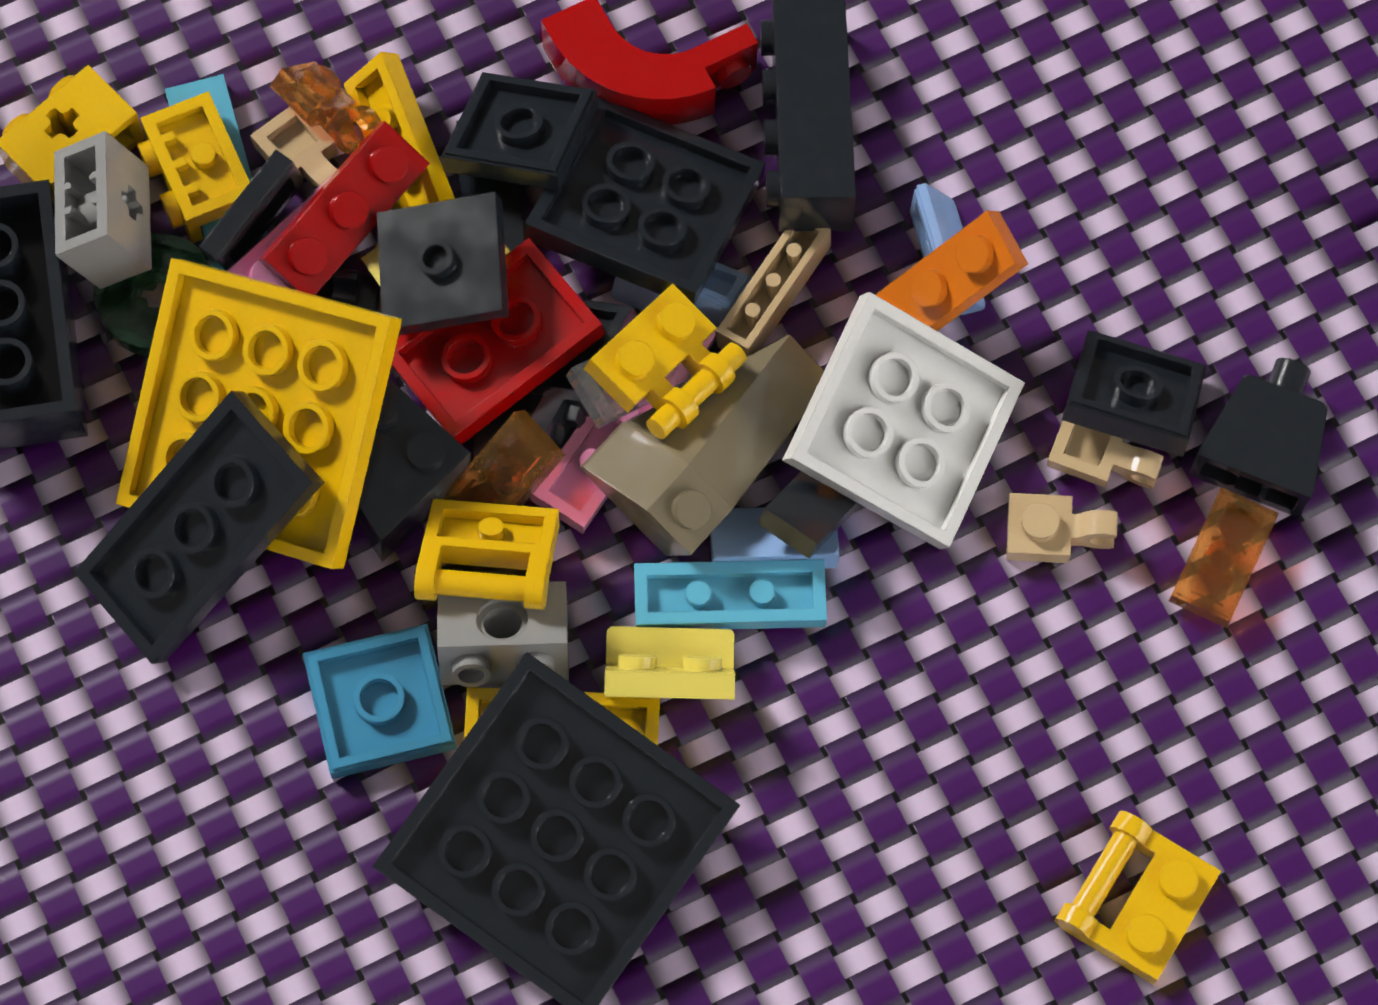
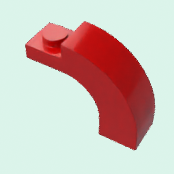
(662, 86)

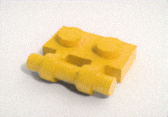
(651, 348)

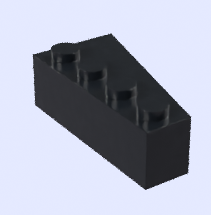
(406, 470)

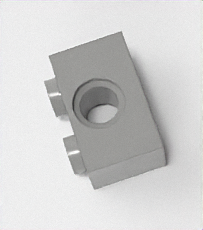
(472, 633)

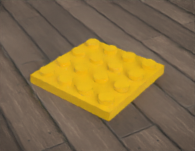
(300, 359)

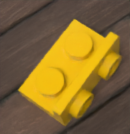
(195, 161)

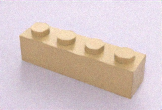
(773, 289)

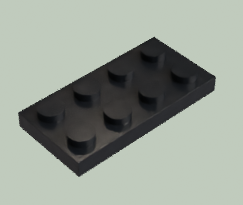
(198, 527)

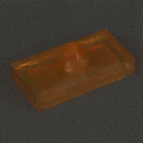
(509, 465)
(1223, 557)

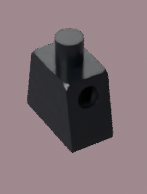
(1267, 440)

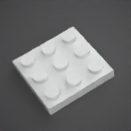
(904, 421)

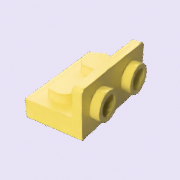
(669, 662)

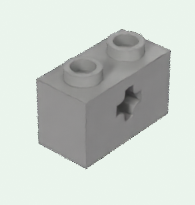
(102, 210)

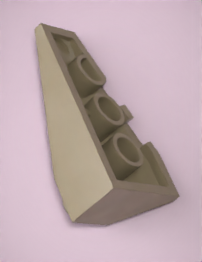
(697, 474)

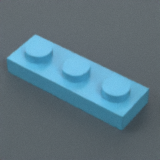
(731, 594)

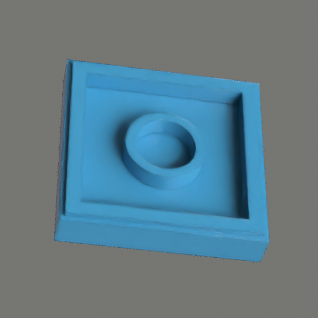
(379, 701)

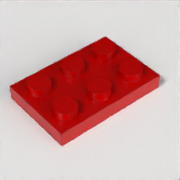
(485, 367)

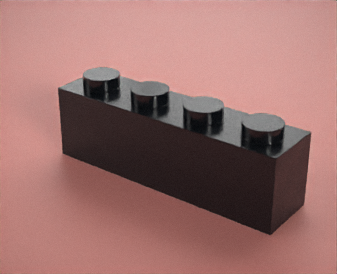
(811, 115)

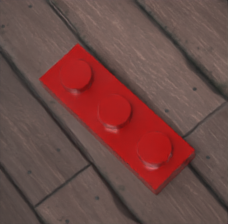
(344, 210)

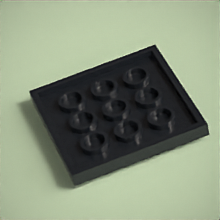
(556, 835)

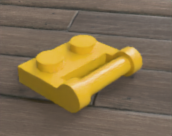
(487, 538)
(1157, 908)

